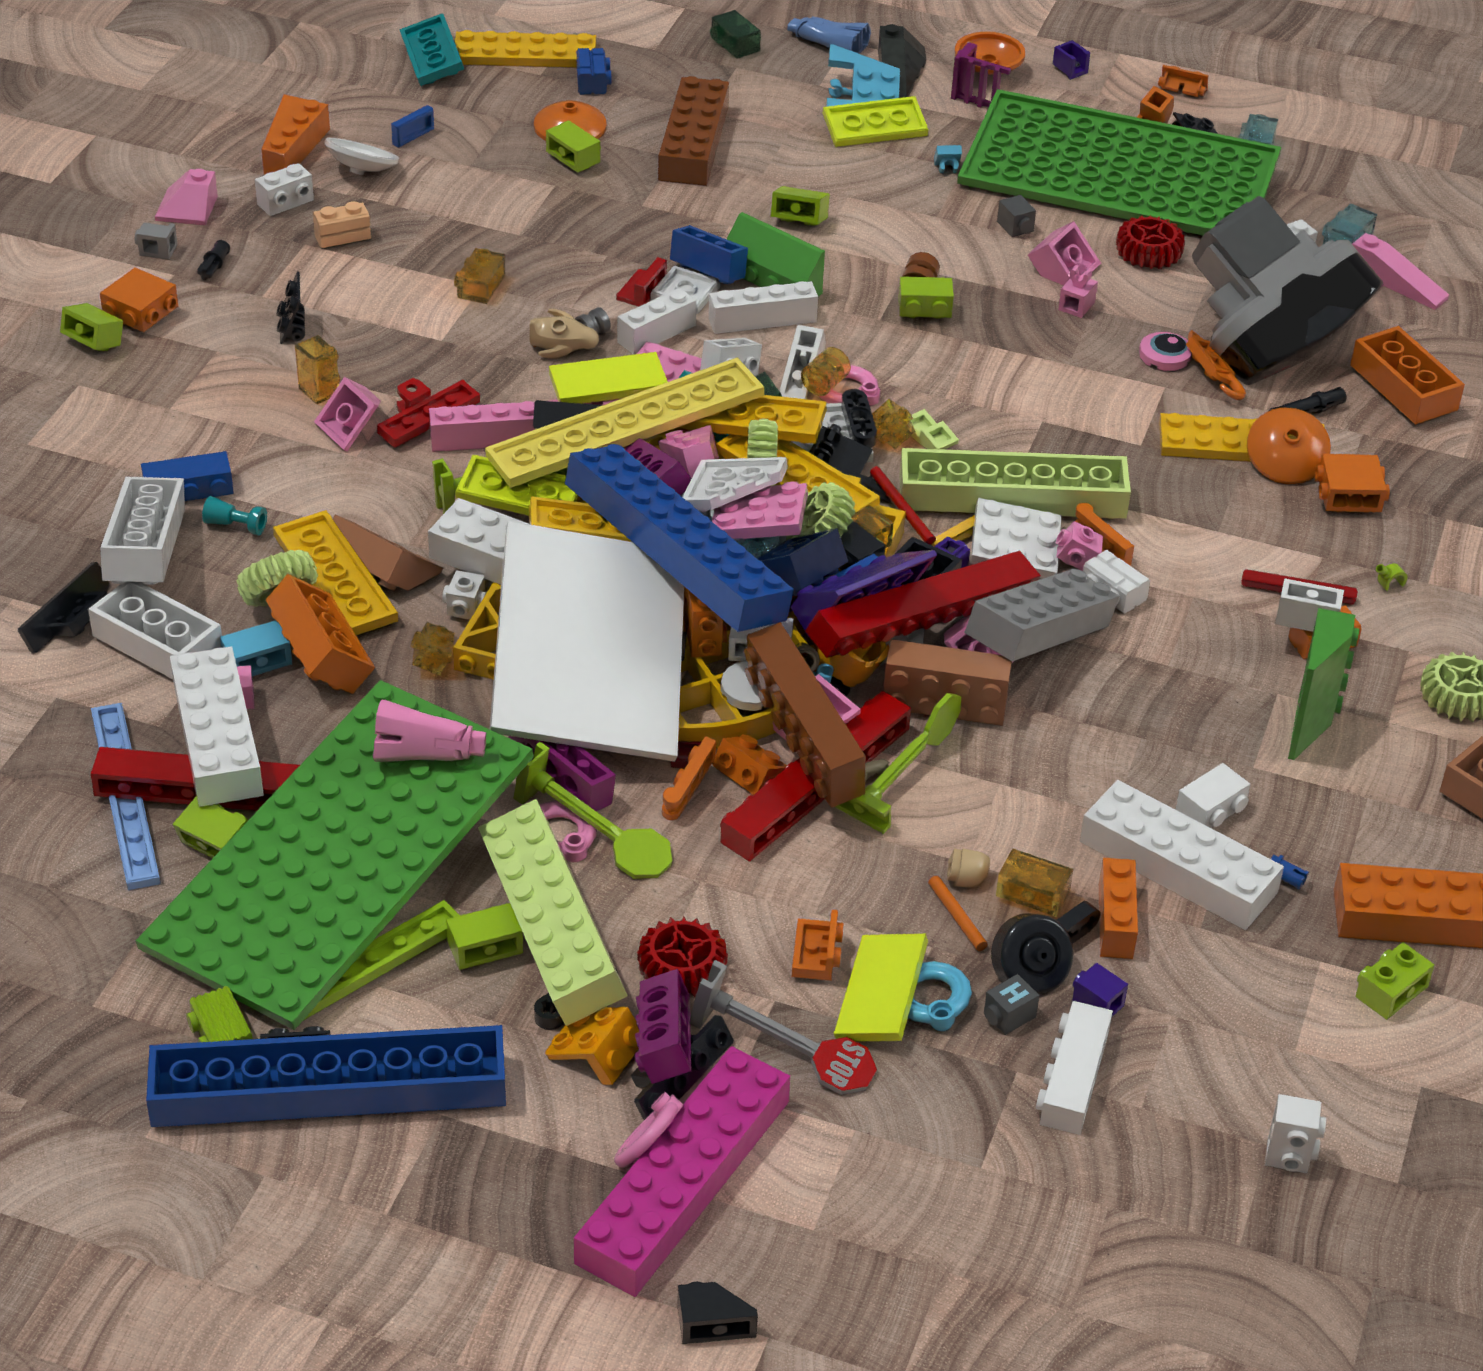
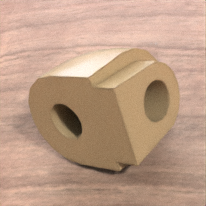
(967, 867)

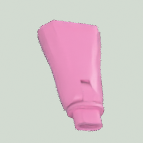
(415, 735)

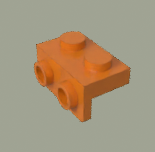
(747, 762)
(816, 949)

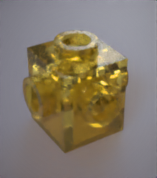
(893, 423)
(432, 648)

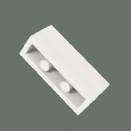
(656, 320)

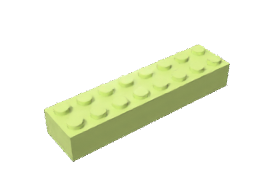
(1038, 481)
(552, 913)

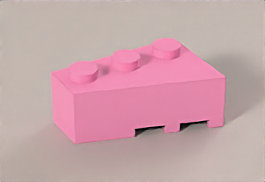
(690, 447)

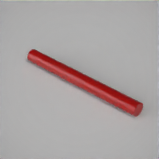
(902, 504)

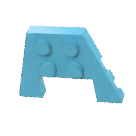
(870, 79)

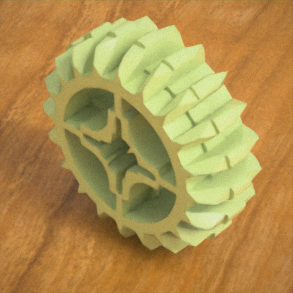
(762, 439)
(827, 509)
(262, 577)
(1454, 686)

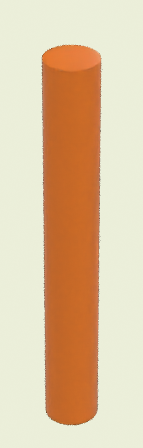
(958, 913)

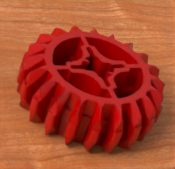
(1150, 242)
(682, 947)

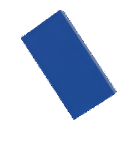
(412, 126)

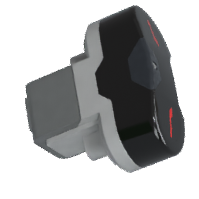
(1278, 290)

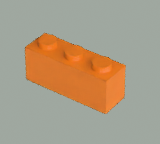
(1118, 908)

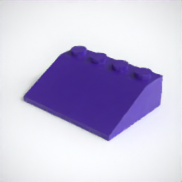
(861, 582)

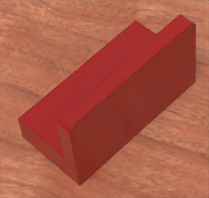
(640, 285)

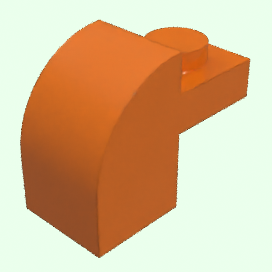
(1156, 105)

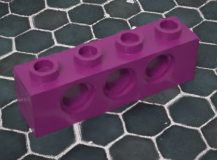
(661, 464)
(577, 772)
(663, 1027)

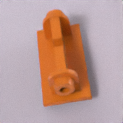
(1194, 82)

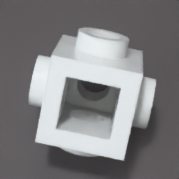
(464, 594)

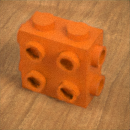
(139, 299)
(1352, 483)
(703, 627)

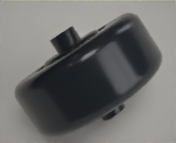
(1034, 949)

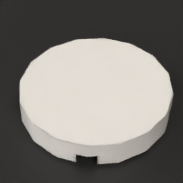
(738, 690)

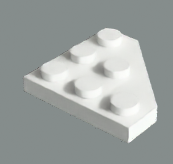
(727, 480)

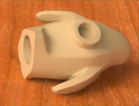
(560, 335)

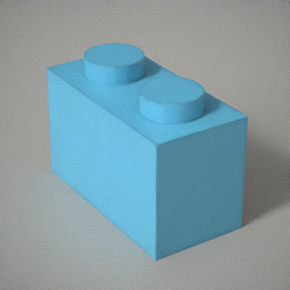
(260, 647)

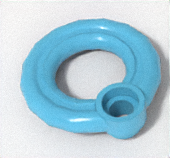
(942, 1013)

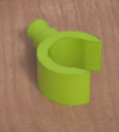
(1389, 572)

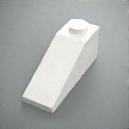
(806, 345)

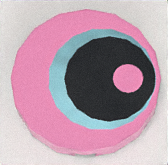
(1165, 351)

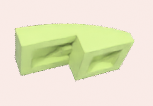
(932, 434)

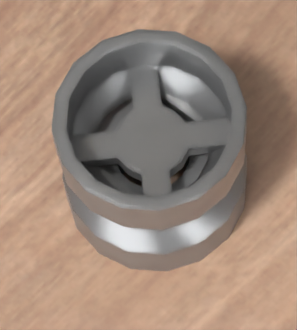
(596, 319)

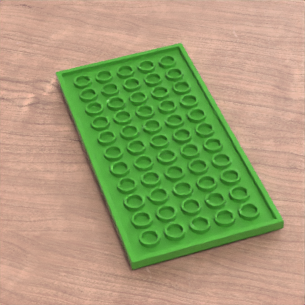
(1114, 162)
(327, 863)

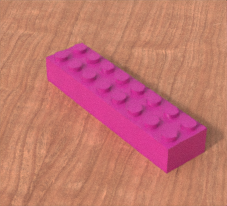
(681, 1171)

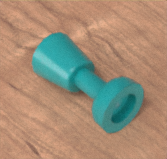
(220, 512)

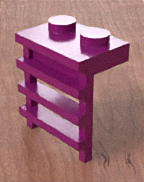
(964, 76)

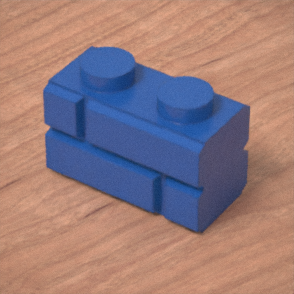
(593, 71)

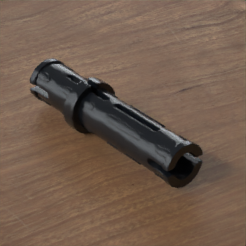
(1318, 401)

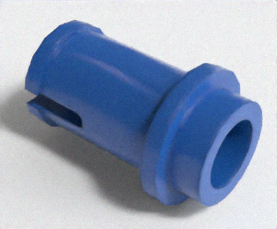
(1291, 873)

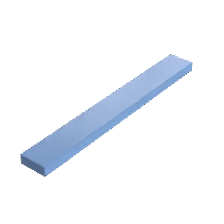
(128, 814)

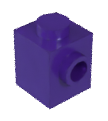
(1100, 988)

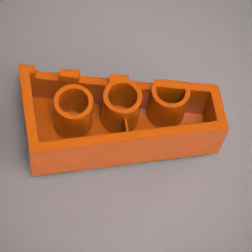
(294, 132)

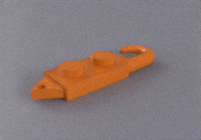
(1215, 366)

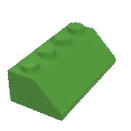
(776, 255)

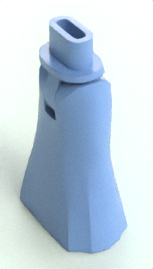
(826, 32)

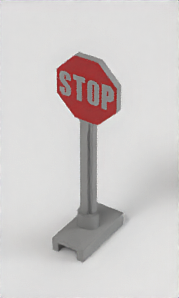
(838, 1062)

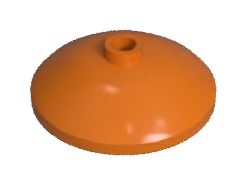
(994, 48)
(579, 113)
(1286, 458)

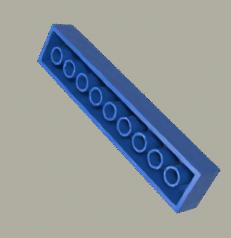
(679, 538)
(325, 1076)

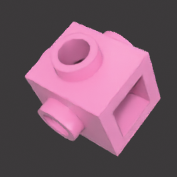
(1078, 545)

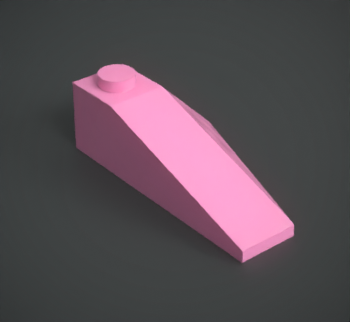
(1399, 272)

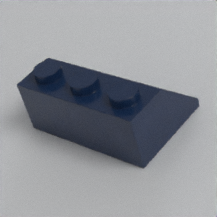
(806, 558)

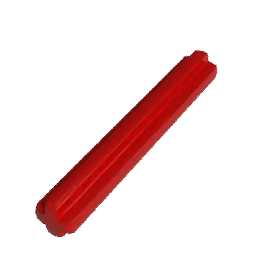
(1275, 582)

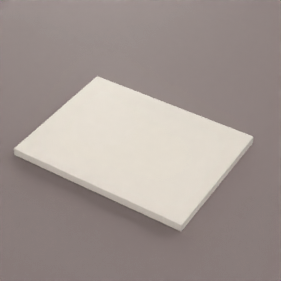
(587, 644)

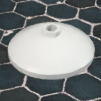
(360, 156)

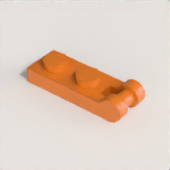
(1111, 538)
(688, 779)

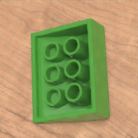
(1323, 677)

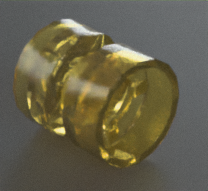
(825, 371)

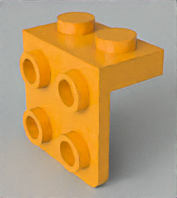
(602, 1039)

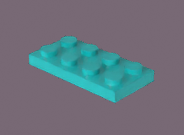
(431, 49)

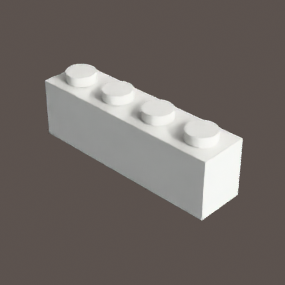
(763, 307)
(1075, 1067)

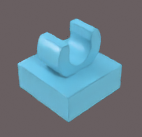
(948, 155)

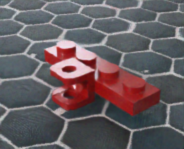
(414, 409)

